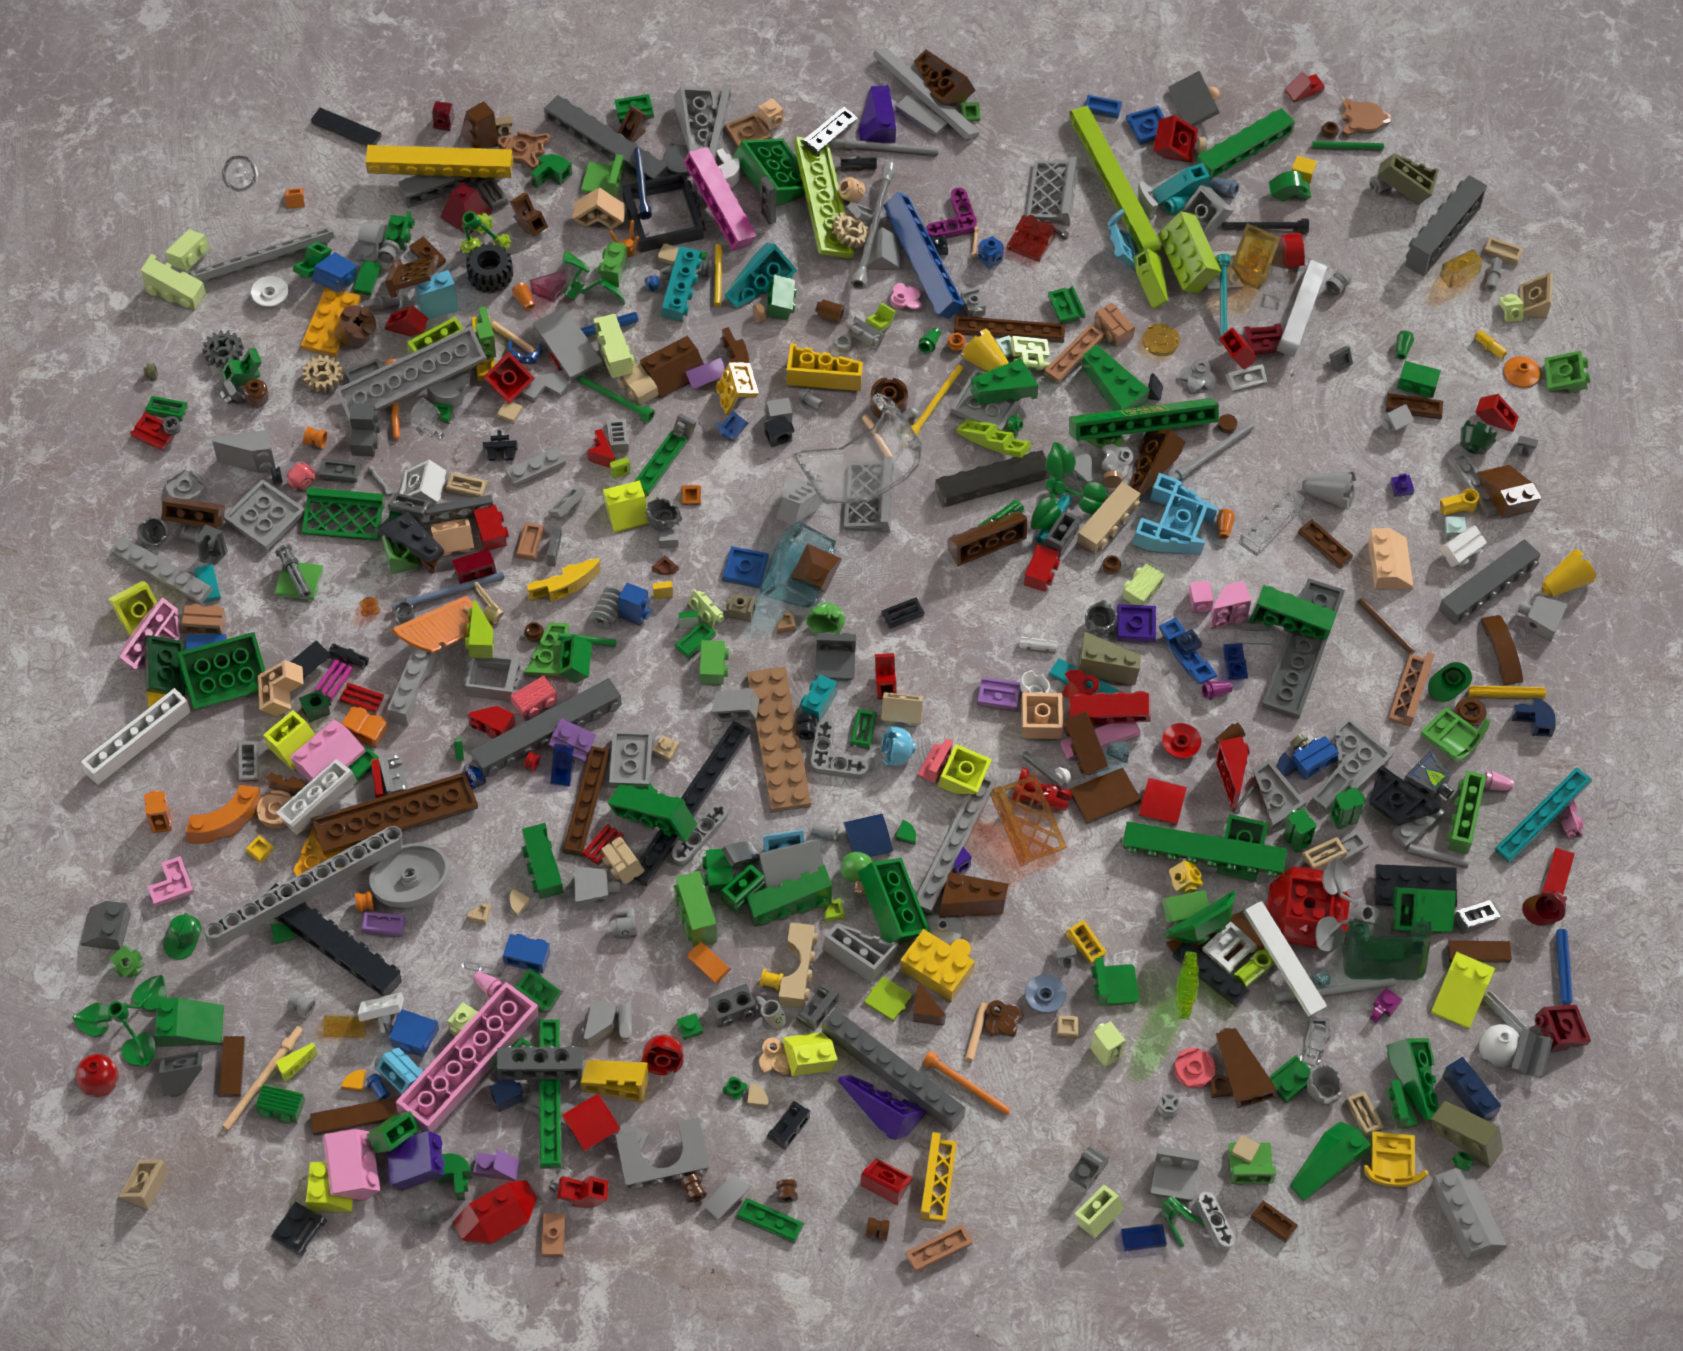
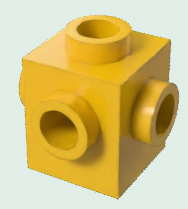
(1185, 877)

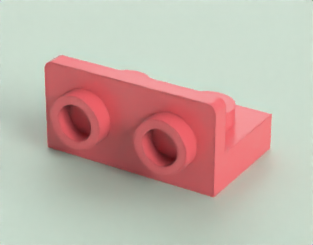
(936, 761)

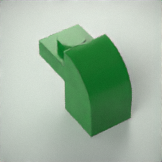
(552, 167)
(1289, 184)
(314, 254)
(243, 370)
(456, 1170)

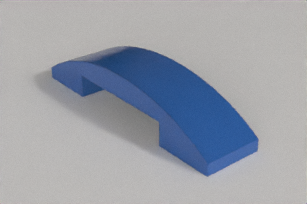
(1192, 663)

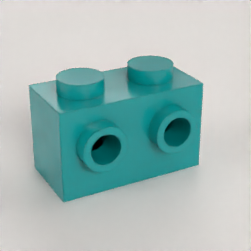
(819, 697)

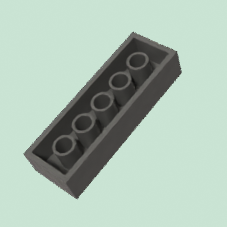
(1445, 225)

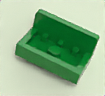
(538, 990)
(1402, 1105)

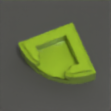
(835, 911)

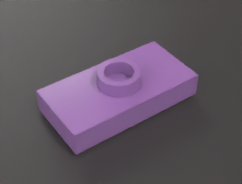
(383, 924)

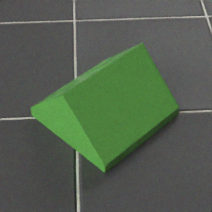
(399, 556)

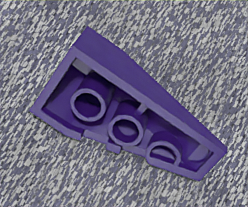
(878, 117)
(887, 1113)

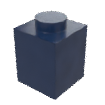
(506, 1094)

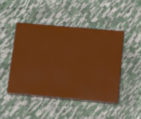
(1105, 795)

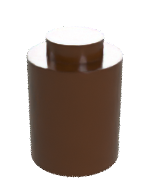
(830, 310)

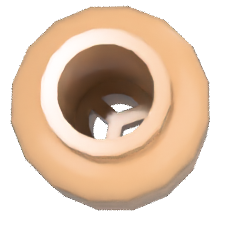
(851, 190)

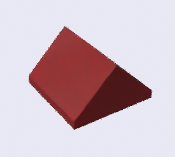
(885, 1181)

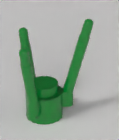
(1014, 506)
(1174, 1209)

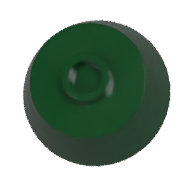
(1477, 438)

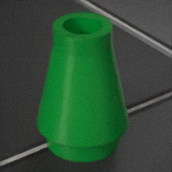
(929, 341)
(1404, 343)

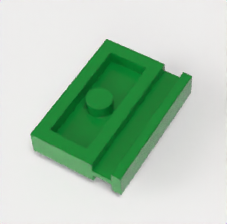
(641, 102)
(1066, 305)
(1290, 1078)

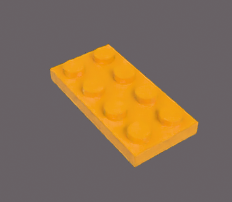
(320, 333)

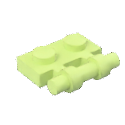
(1031, 347)

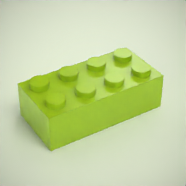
(1189, 252)

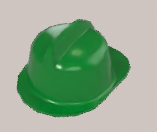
(1449, 681)
(182, 936)

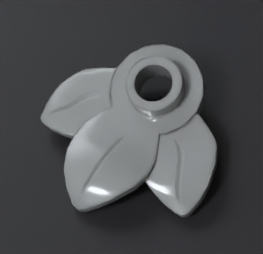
(1198, 378)
(1114, 459)

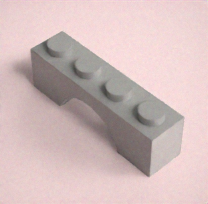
(404, 698)

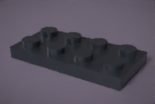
(1417, 877)

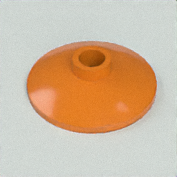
(1522, 377)

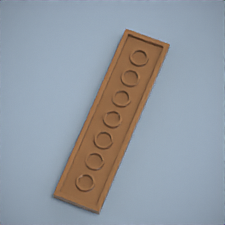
(778, 740)

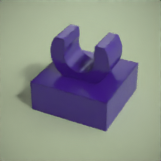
(1402, 485)

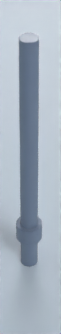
(452, 590)

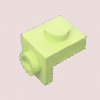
(1513, 307)

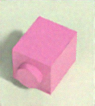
(1200, 596)

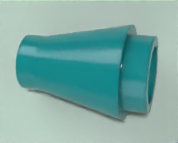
(1175, 204)

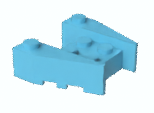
(1179, 522)

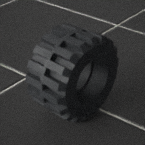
(489, 256)

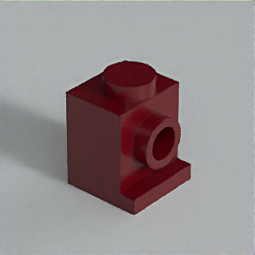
(443, 115)

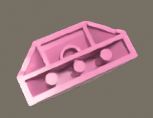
(160, 622)

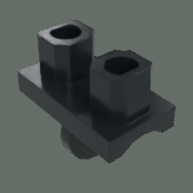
(500, 444)

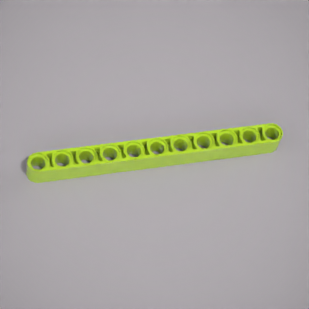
(1114, 179)

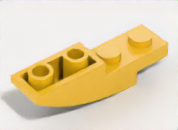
(572, 579)

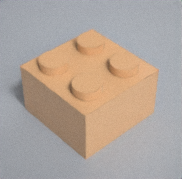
(1041, 716)

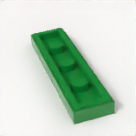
(661, 462)

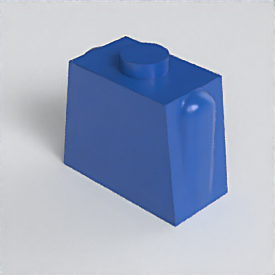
(334, 272)
(413, 1033)

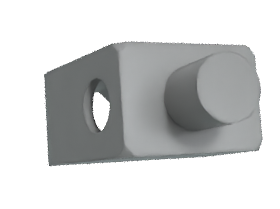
(1543, 616)
(593, 887)

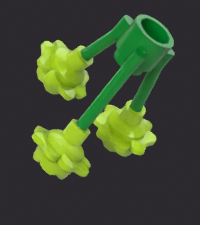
(481, 224)

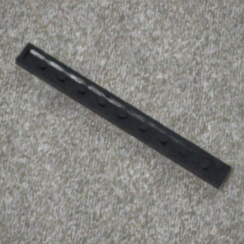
(694, 797)

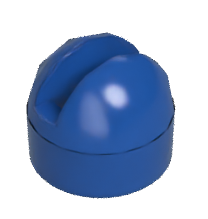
(652, 282)

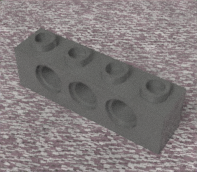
(547, 1070)

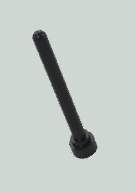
(1301, 225)

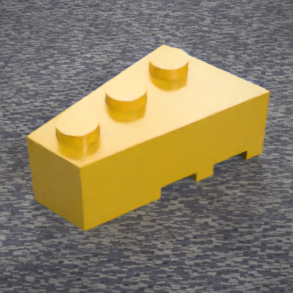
(616, 1079)

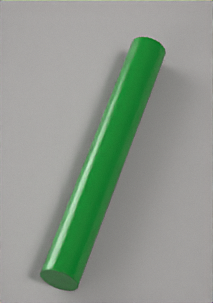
(594, 640)

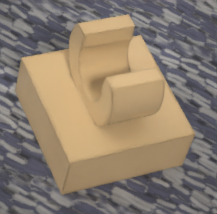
(504, 122)
(666, 748)

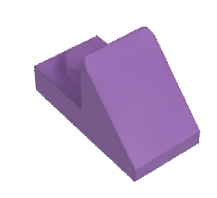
(496, 1166)

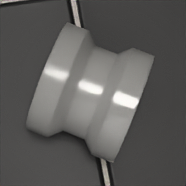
(388, 251)
(1171, 1101)

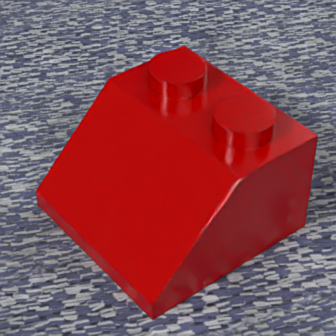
(1175, 139)

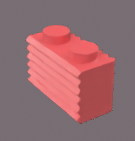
(534, 698)

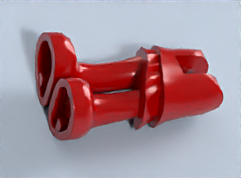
(1054, 794)

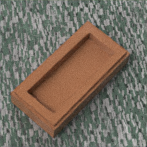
(530, 541)

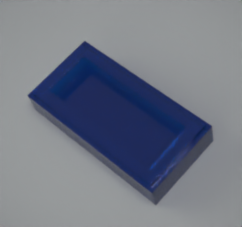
(1143, 1237)

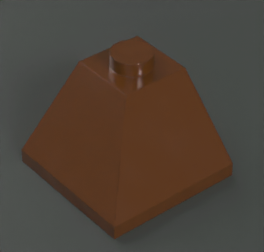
(816, 568)

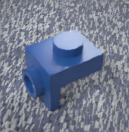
(732, 426)

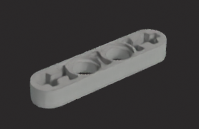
(702, 836)

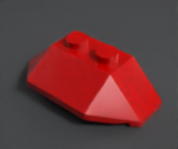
(496, 1213)

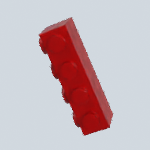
(1113, 707)

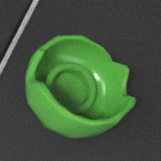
(852, 864)

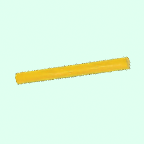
(718, 275)

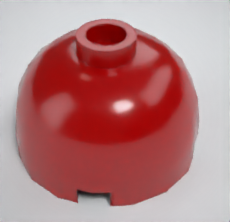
(663, 1054)
(96, 1075)

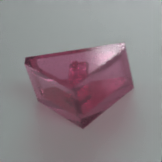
(548, 286)

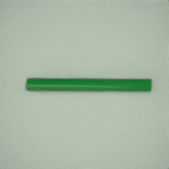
(1347, 145)

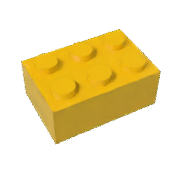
(937, 965)

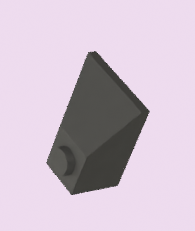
(179, 1072)

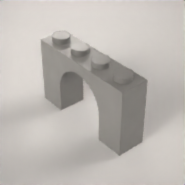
(638, 1171)

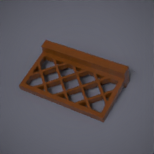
(409, 274)

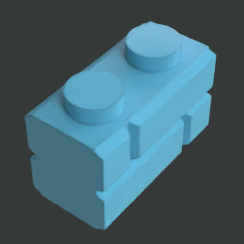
(398, 1069)

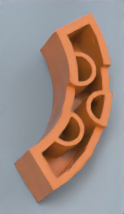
(226, 820)

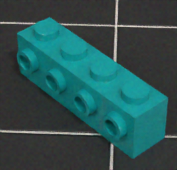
(680, 284)

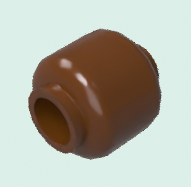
(256, 393)

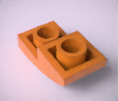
(708, 962)

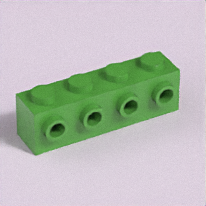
(1467, 812)

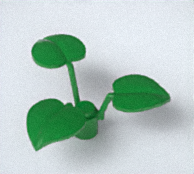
(575, 287)
(1061, 461)
(95, 1018)

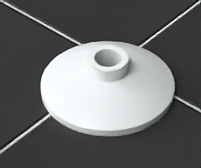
(269, 285)

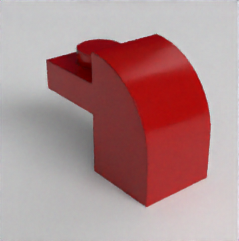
(1292, 249)
(885, 674)
(585, 1193)

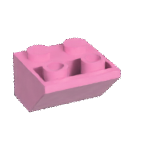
(1231, 606)

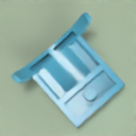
(1122, 241)

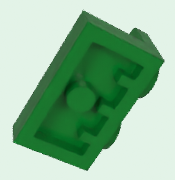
(399, 229)

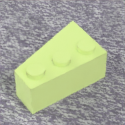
(613, 346)

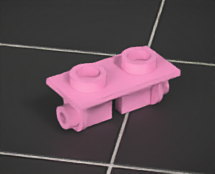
(1573, 823)

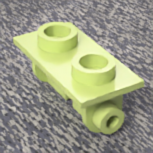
(702, 604)

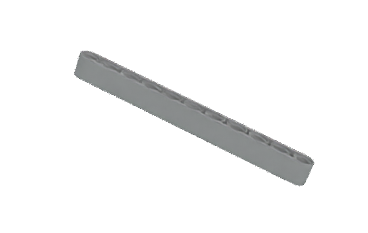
(300, 894)

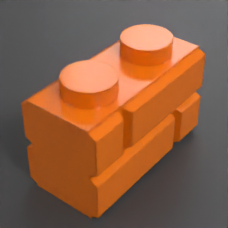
(158, 811)

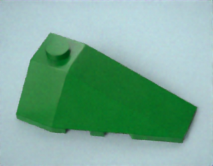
(1413, 1063)
(1331, 1156)

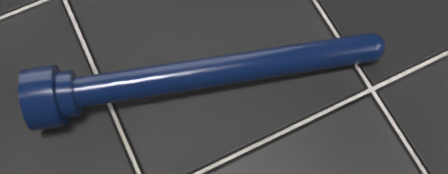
(644, 210)

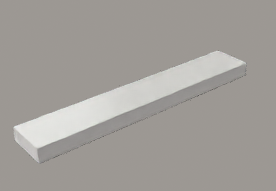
(1285, 959)

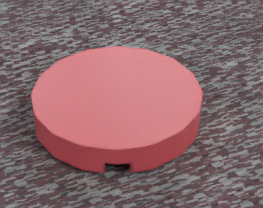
(1194, 1068)

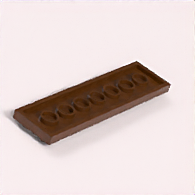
(401, 809)

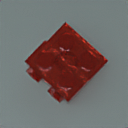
(1032, 237)

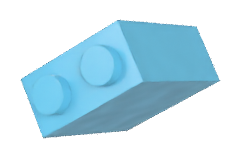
(437, 296)

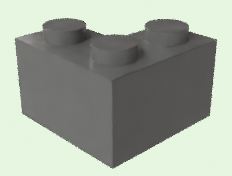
(364, 426)

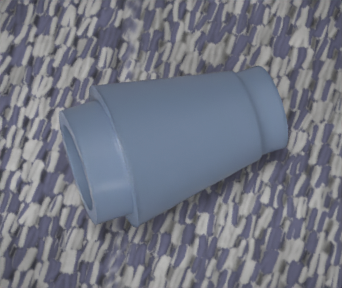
(1226, 186)

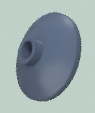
(1049, 986)

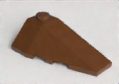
(943, 80)

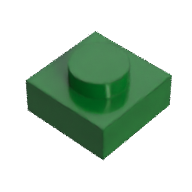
(689, 1026)

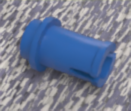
(374, 1081)

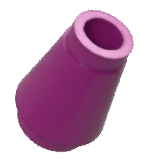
(1215, 689)

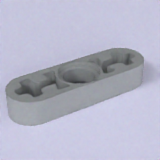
(1216, 1212)

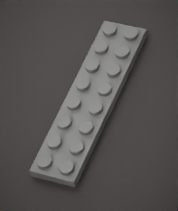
(414, 372)

